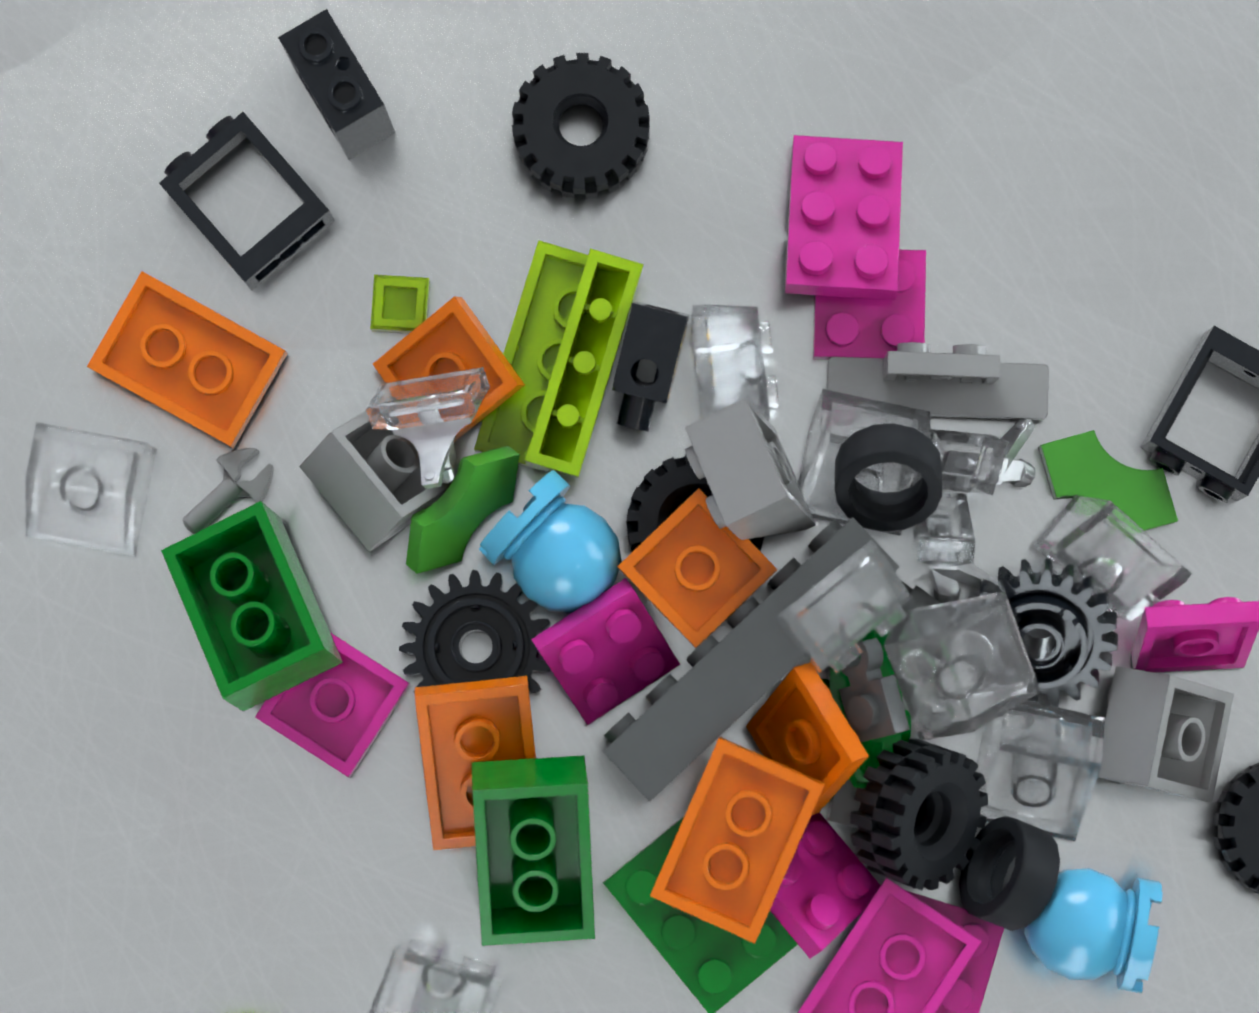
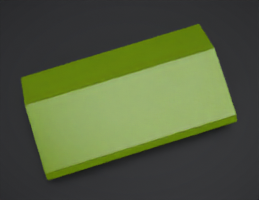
(563, 354)

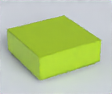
(399, 303)

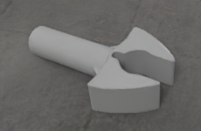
(229, 489)

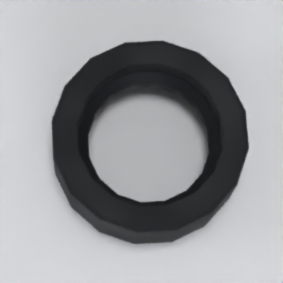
(886, 445)
(1030, 881)

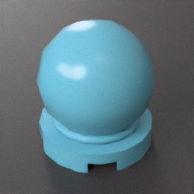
(557, 549)
(1097, 928)

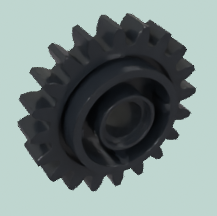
(469, 611)
(1073, 616)

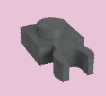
(872, 701)

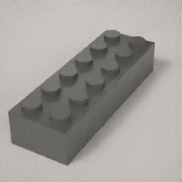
(725, 674)

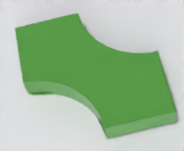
(1085, 469)
(444, 528)

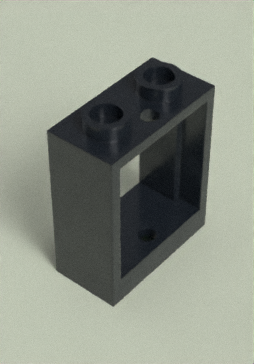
(337, 84)
(279, 243)
(1236, 359)

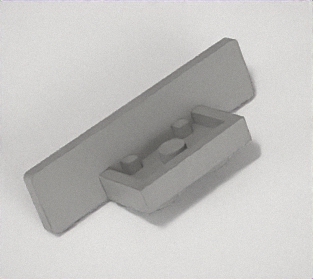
(946, 383)

